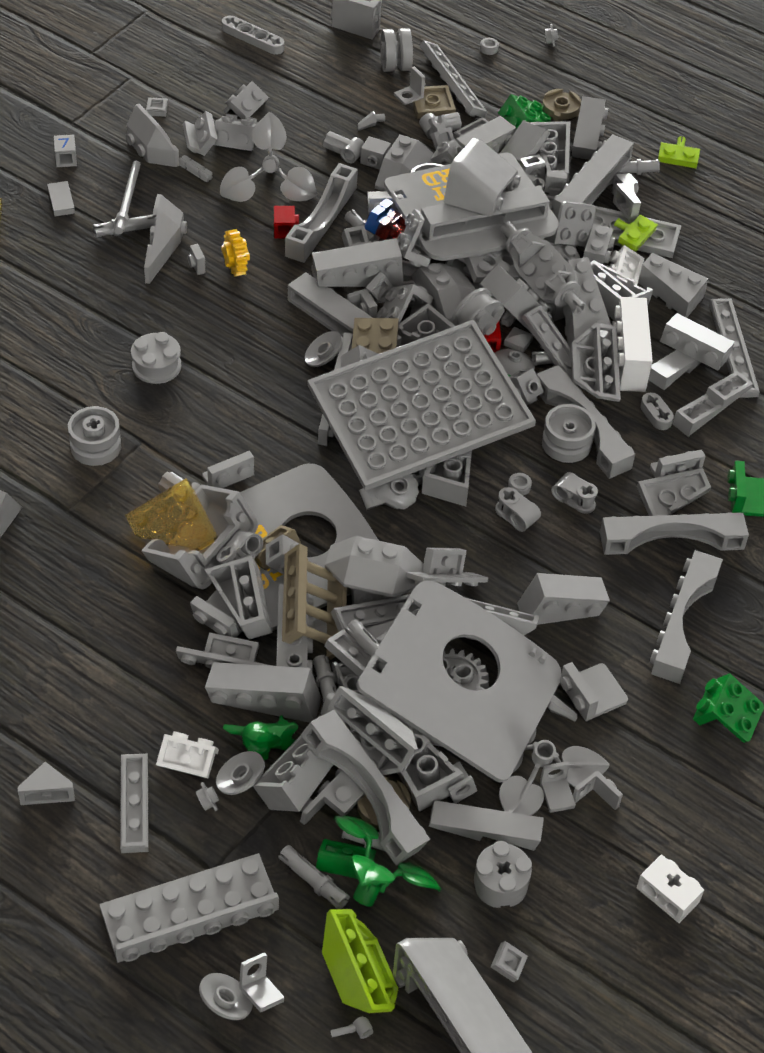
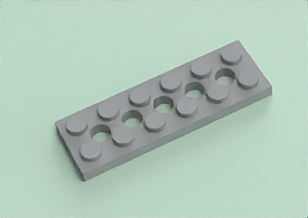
(480, 267)

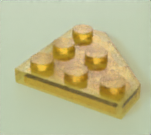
(174, 518)

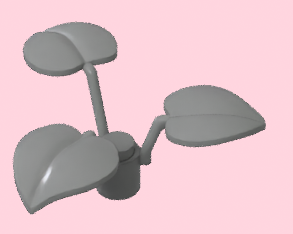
(269, 135)
(525, 798)

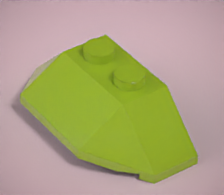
(357, 963)

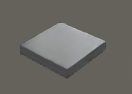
(526, 140)

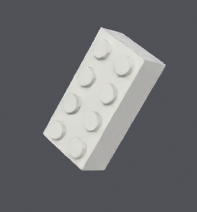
(633, 343)

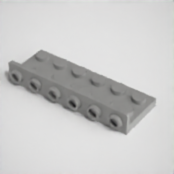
(188, 908)

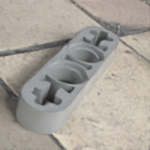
(270, 43)

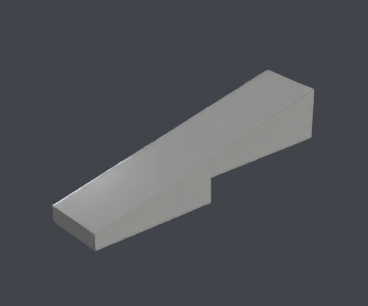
(671, 368)
(717, 398)
(494, 824)

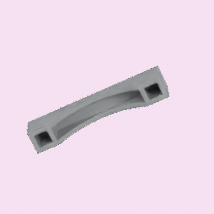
(305, 236)
(612, 452)
(720, 530)
(674, 652)
(333, 742)

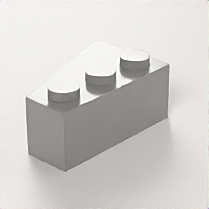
(563, 597)

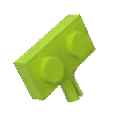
(679, 154)
(636, 232)

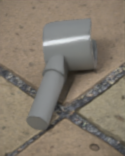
(360, 1025)

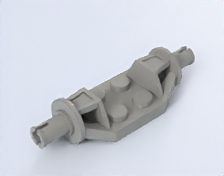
(543, 268)

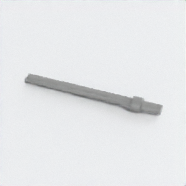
(122, 217)

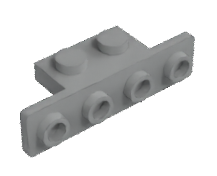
(446, 566)
(221, 650)
(339, 794)

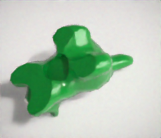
(263, 737)

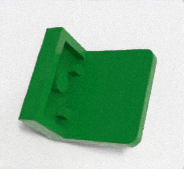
(519, 109)
(745, 492)
(731, 705)

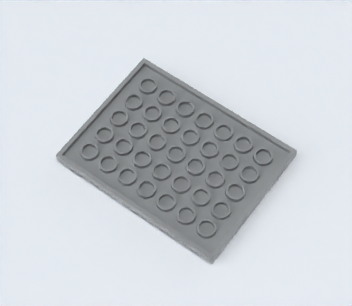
(420, 404)

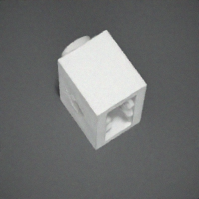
(670, 888)

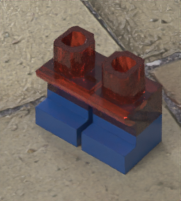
(385, 221)

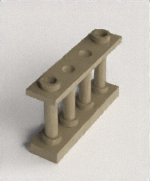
(294, 598)

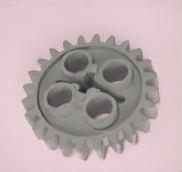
(466, 670)

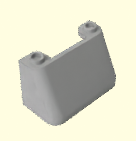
(479, 178)
(227, 515)

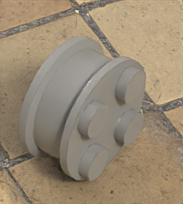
(480, 308)
(156, 358)

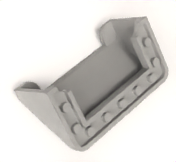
(456, 995)

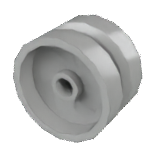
(396, 49)
(568, 433)
(94, 435)

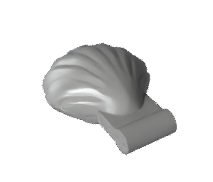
(395, 494)

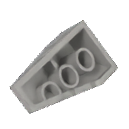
(164, 236)

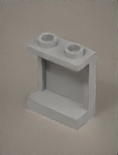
(357, 16)

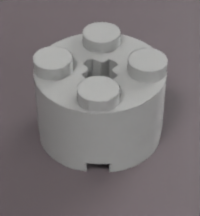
(502, 875)

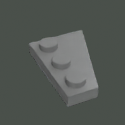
(672, 492)

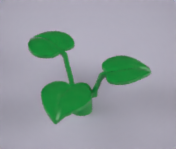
(374, 877)

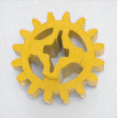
(235, 252)

